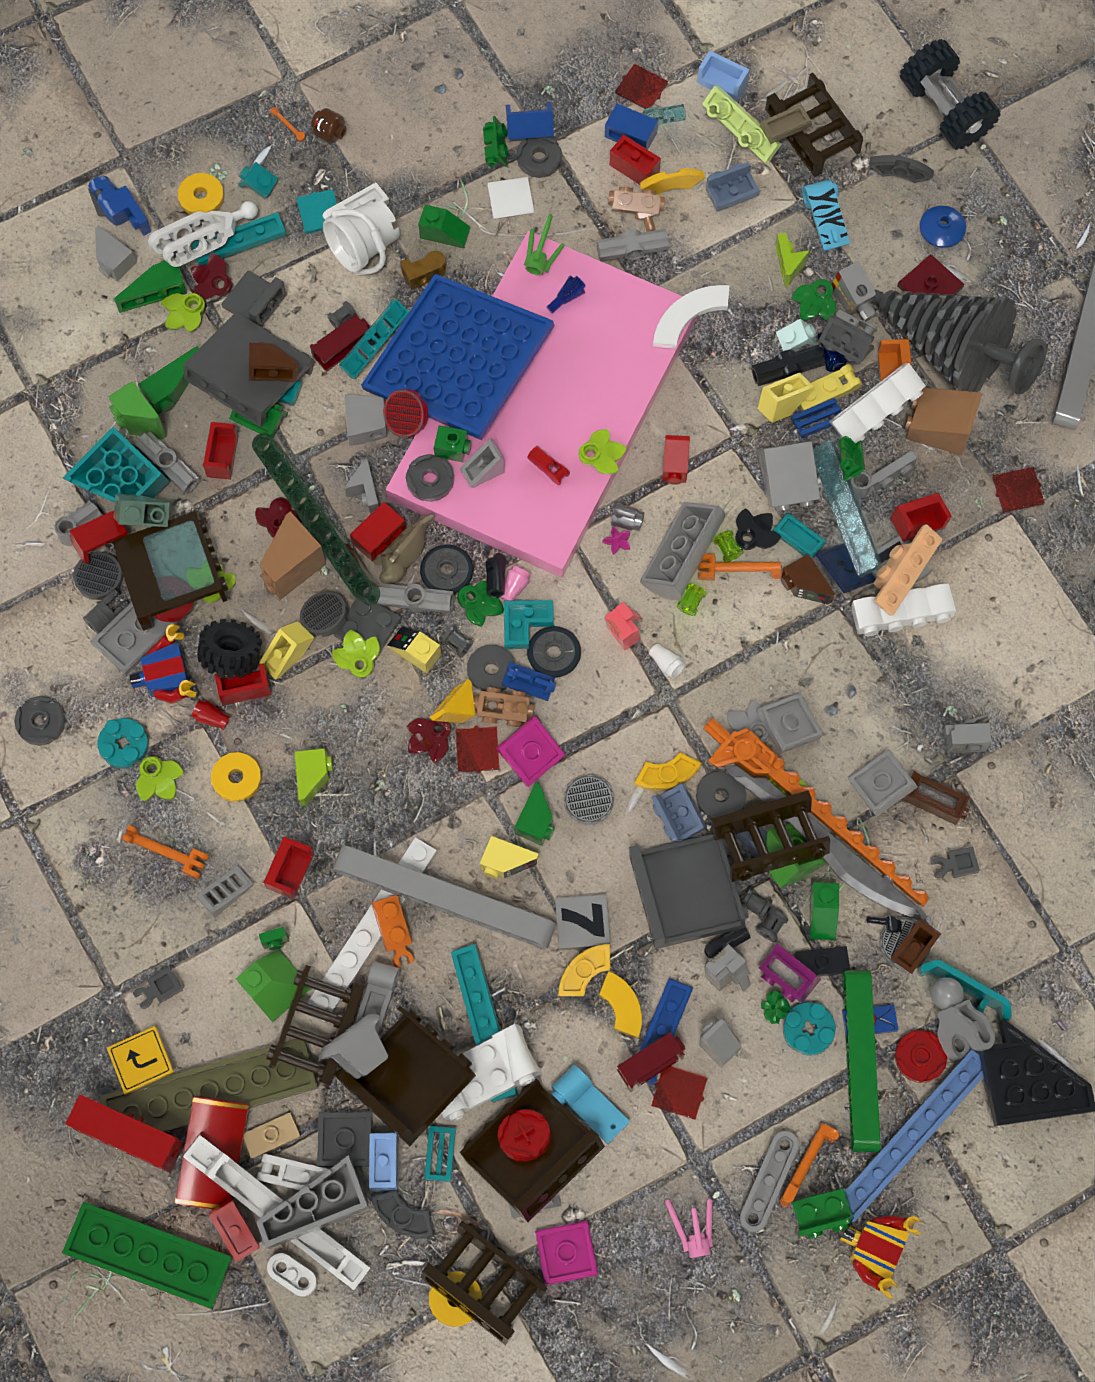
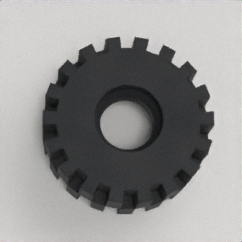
(225, 636)

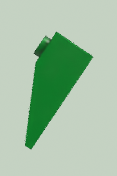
(151, 287)
(167, 384)

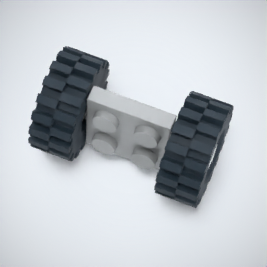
(931, 74)

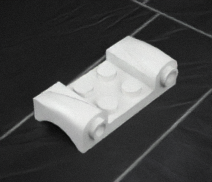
(498, 1067)

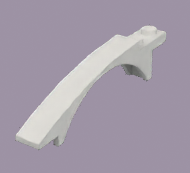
(262, 1201)

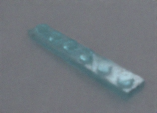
(846, 510)

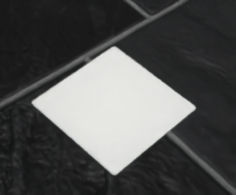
(510, 197)

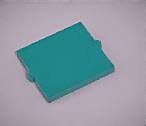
(313, 207)

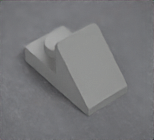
(362, 484)

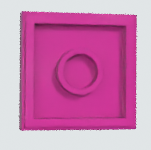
(530, 751)
(566, 1253)

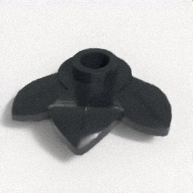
(756, 528)

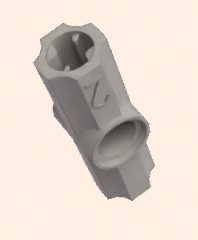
(632, 245)
(158, 453)
(430, 600)

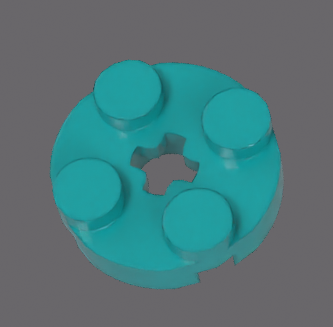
(130, 754)
(803, 1042)

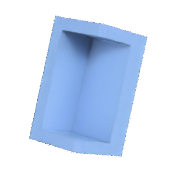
(723, 72)
(383, 1162)

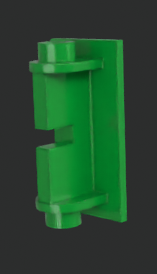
(495, 133)
(852, 458)

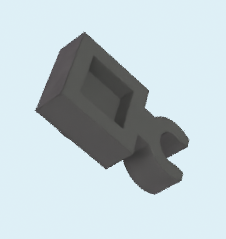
(960, 862)
(162, 986)

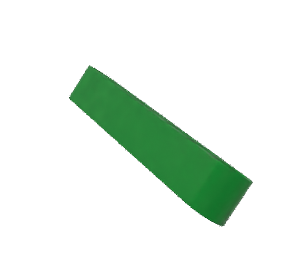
(861, 1061)

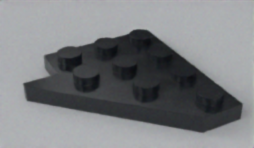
(1029, 1082)

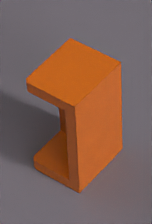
(892, 355)

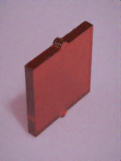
(641, 87)
(1018, 489)
(477, 749)
(679, 1092)

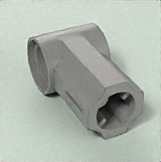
(82, 515)

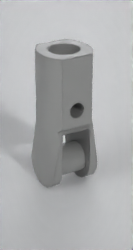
(868, 327)

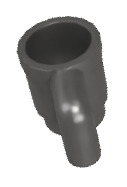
(627, 517)

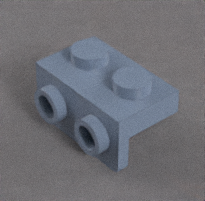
(731, 186)
(678, 813)

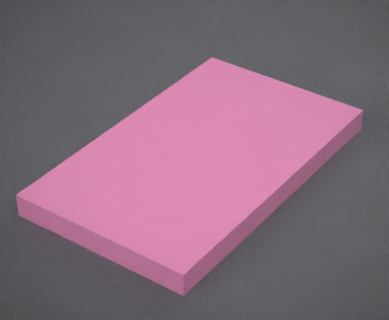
(585, 378)

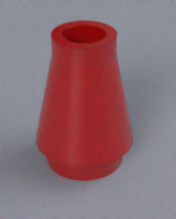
(210, 715)

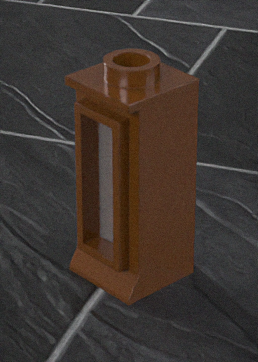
(938, 799)

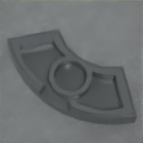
(901, 167)
(402, 1218)

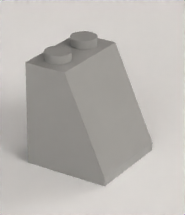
(789, 475)

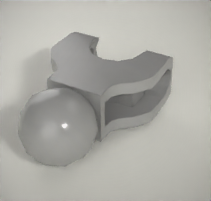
(959, 1020)

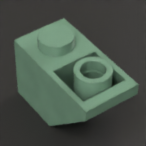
(140, 510)

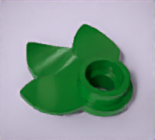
(814, 303)
(481, 605)

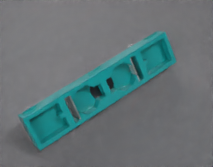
(373, 338)

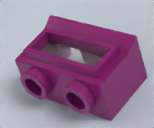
(789, 973)

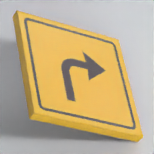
(140, 1060)

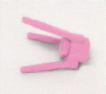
(698, 1244)

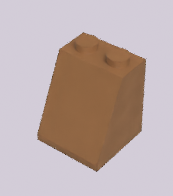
(943, 418)
(290, 558)

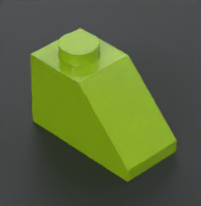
(311, 773)

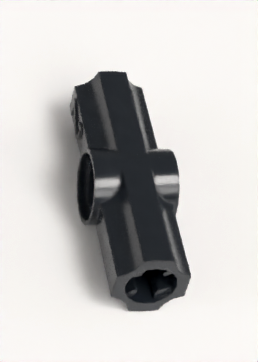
(788, 364)

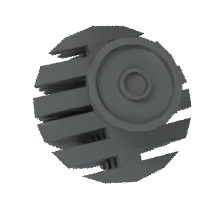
(964, 336)

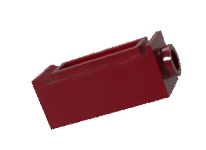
(339, 342)
(651, 1061)

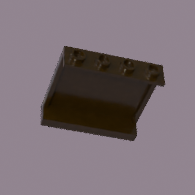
(414, 1080)
(535, 1182)

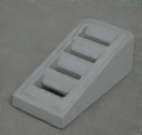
(211, 890)

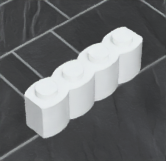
(879, 402)
(917, 609)

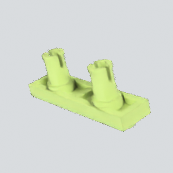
(740, 123)

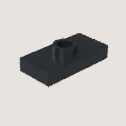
(825, 961)

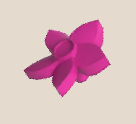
(618, 540)

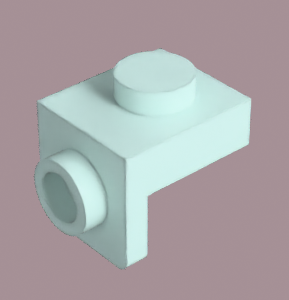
(797, 335)

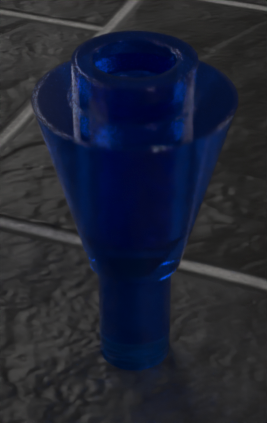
(570, 290)
(833, 359)

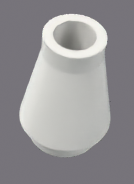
(667, 661)

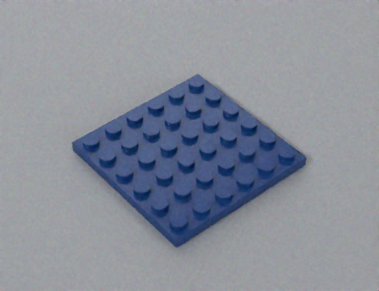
(460, 354)

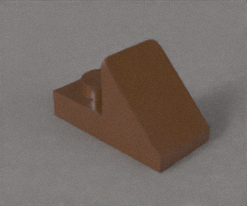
(916, 946)

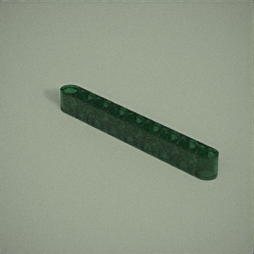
(320, 527)

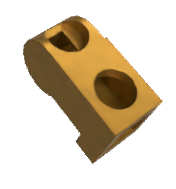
(423, 270)

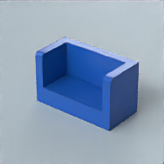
(530, 123)
(632, 124)

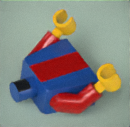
(165, 670)

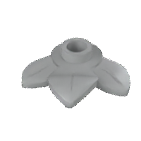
(740, 720)

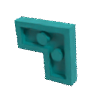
(521, 616)

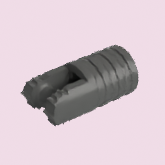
(101, 614)

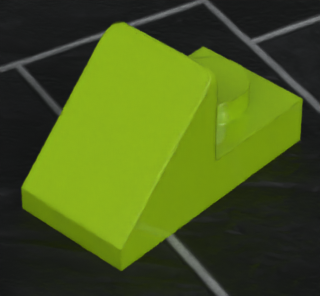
(789, 261)

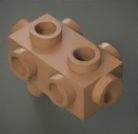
(642, 204)
(512, 708)

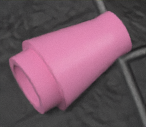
(515, 582)

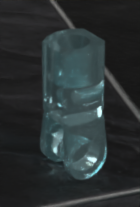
(667, 114)

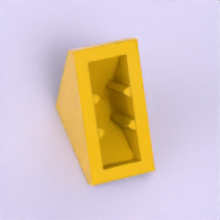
(457, 705)

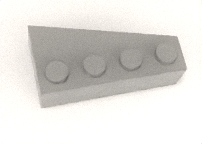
(317, 1205)

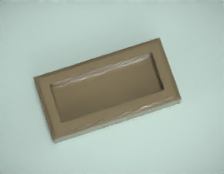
(785, 124)

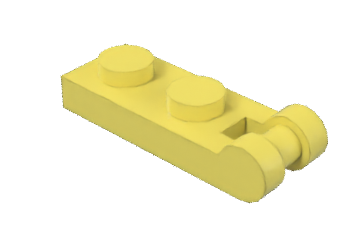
(831, 387)

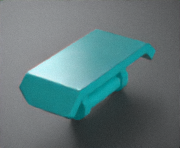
(971, 987)

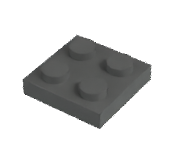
(370, 622)
(343, 1135)

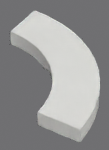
(685, 309)

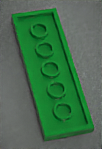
(147, 1255)

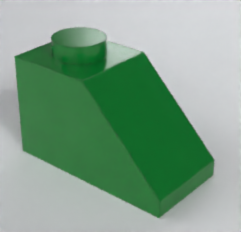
(442, 227)
(535, 819)
(824, 911)

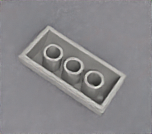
(682, 549)

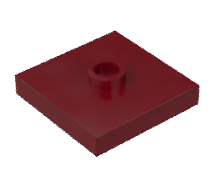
(931, 277)

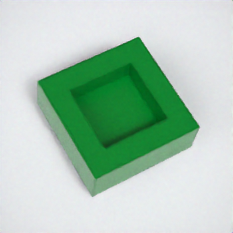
(274, 939)

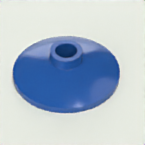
(942, 234)

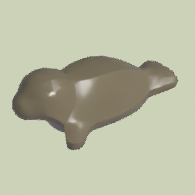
(403, 551)

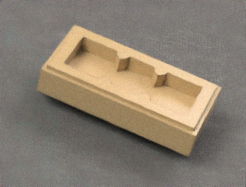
(271, 1135)

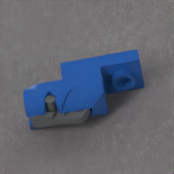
(117, 204)

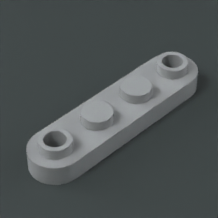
(769, 1181)

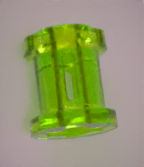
(728, 546)
(691, 599)

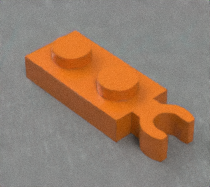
(393, 928)

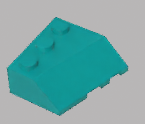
(116, 468)

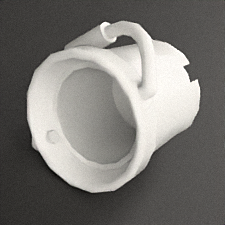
(360, 235)

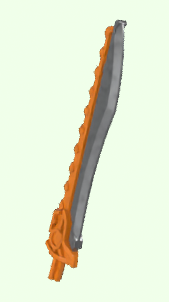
(759, 760)

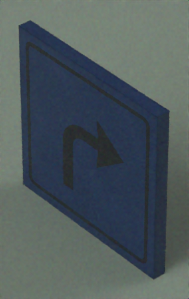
(841, 568)

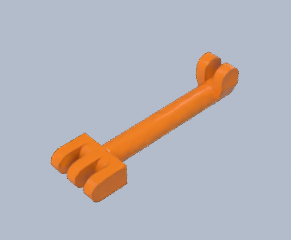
(713, 566)
(188, 860)
(823, 1133)

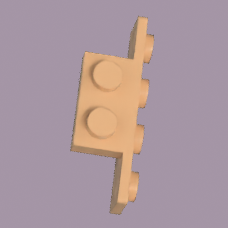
(904, 568)

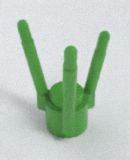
(536, 262)

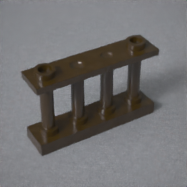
(802, 141)
(764, 814)
(341, 1021)
(480, 1309)

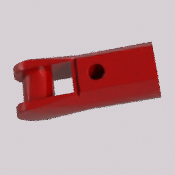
(546, 463)

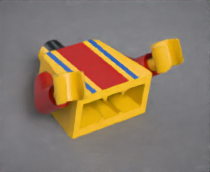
(879, 1248)

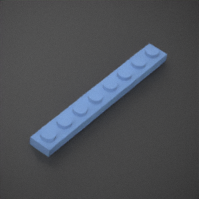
(914, 1133)

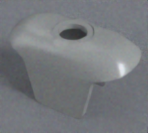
(357, 1048)

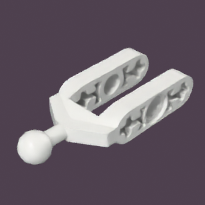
(213, 221)

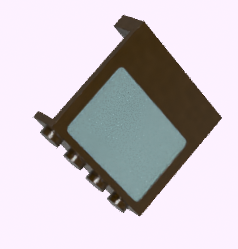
(169, 566)

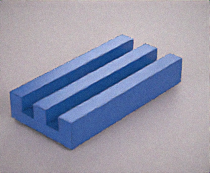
(812, 411)

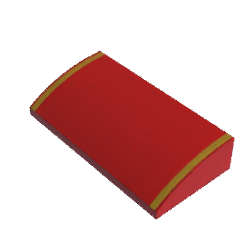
(224, 1127)

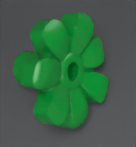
(775, 1007)

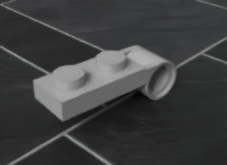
(884, 477)
(379, 992)

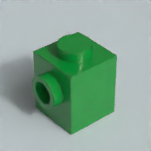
(451, 444)

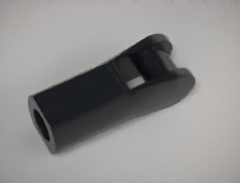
(495, 575)
(732, 938)

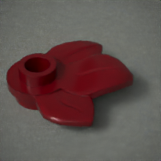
(209, 276)
(274, 515)
(426, 739)

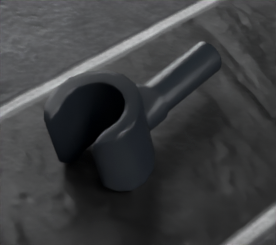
(893, 924)

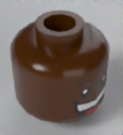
(328, 125)

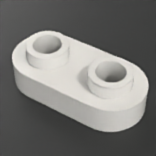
(292, 1275)

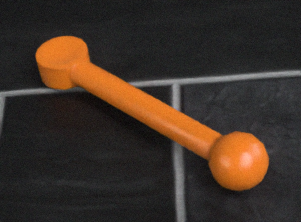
(300, 136)

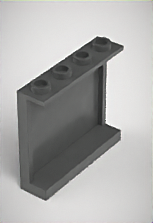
(223, 368)
(687, 890)

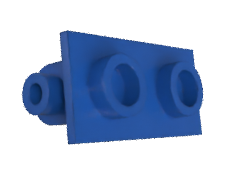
(528, 681)

